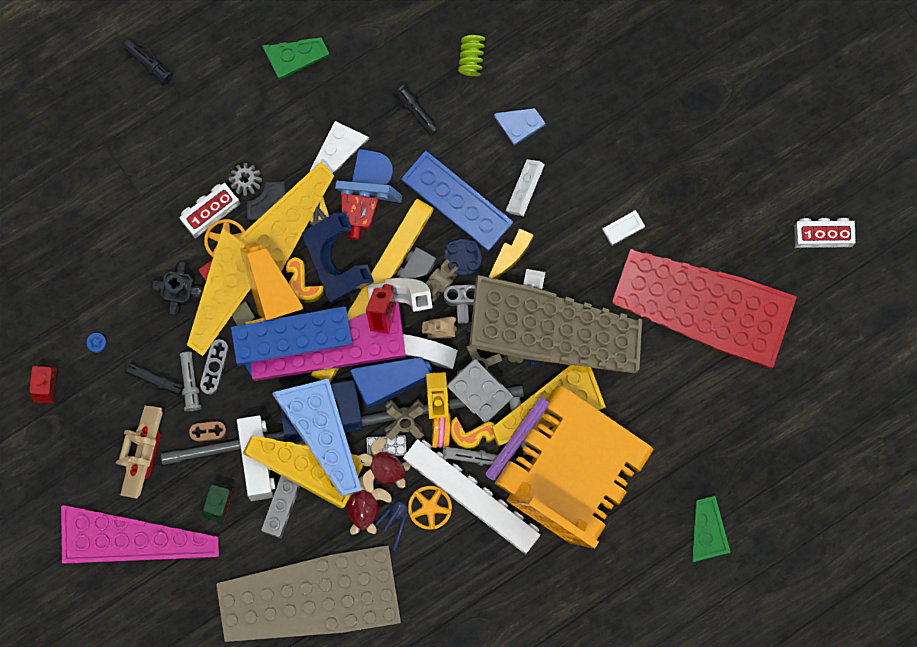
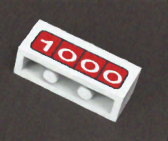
(209, 209)
(824, 233)

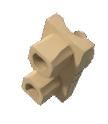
(439, 328)

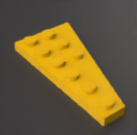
(286, 220)
(222, 293)
(576, 379)
(297, 465)

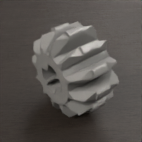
(240, 184)

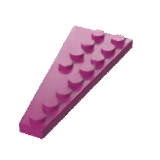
(366, 348)
(109, 538)

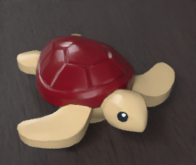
(383, 467)
(364, 508)

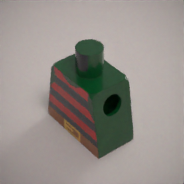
(217, 502)

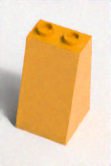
(268, 285)

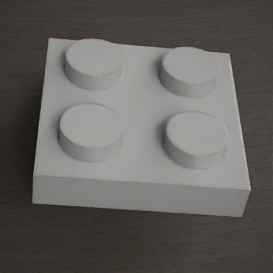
(480, 390)

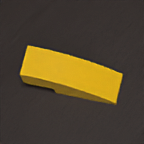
(511, 254)

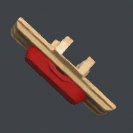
(140, 465)

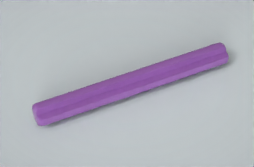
(517, 438)

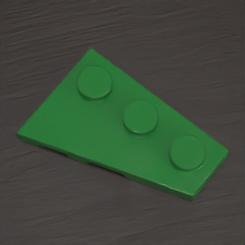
(294, 56)
(708, 531)

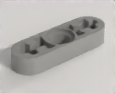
(223, 354)

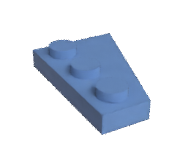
(378, 191)

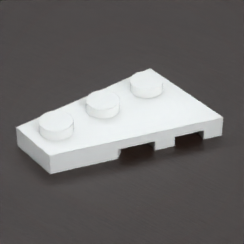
(339, 146)

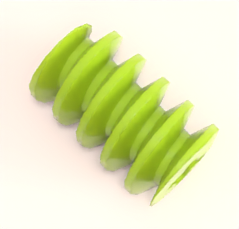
(470, 54)

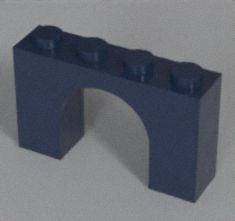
(319, 242)
(347, 403)

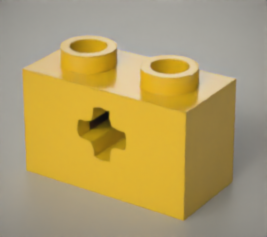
(437, 395)

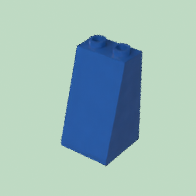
(388, 380)

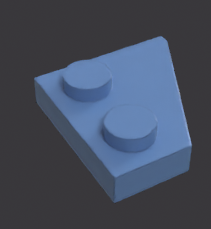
(519, 123)

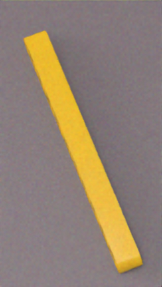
(388, 263)

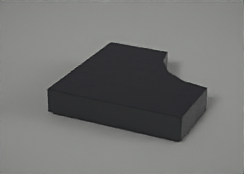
(271, 194)

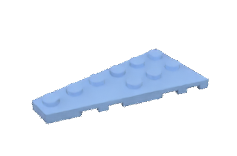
(318, 422)

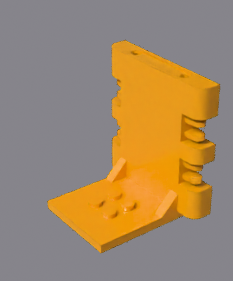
(573, 469)

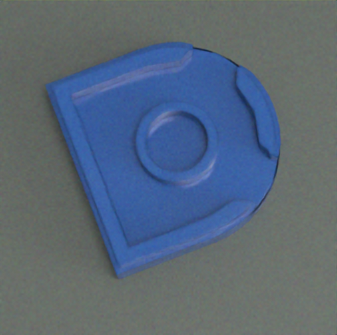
(372, 168)

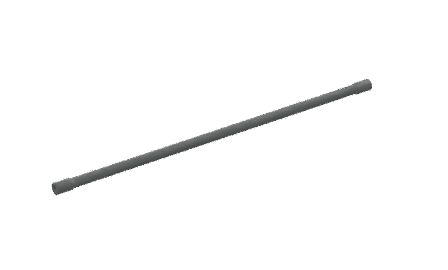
(177, 456)

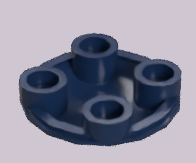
(463, 255)

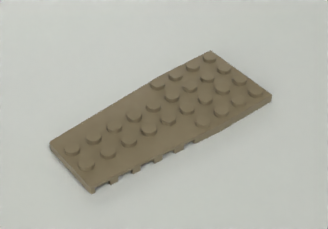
(551, 329)
(312, 597)

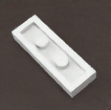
(525, 187)

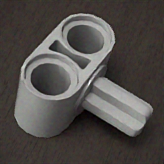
(462, 301)

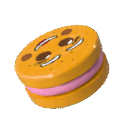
(440, 432)

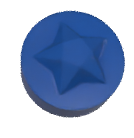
(96, 342)

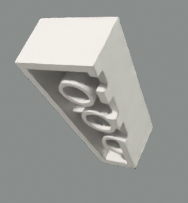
(257, 476)

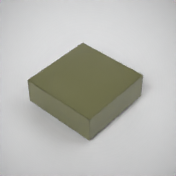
(242, 314)

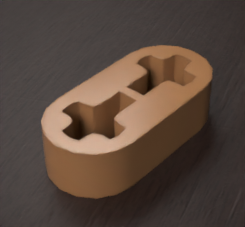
(206, 427)

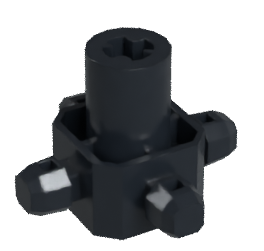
(181, 295)

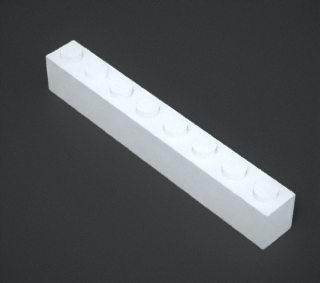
(471, 496)

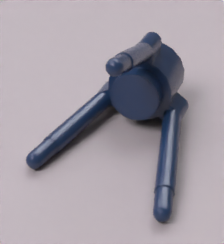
(398, 511)

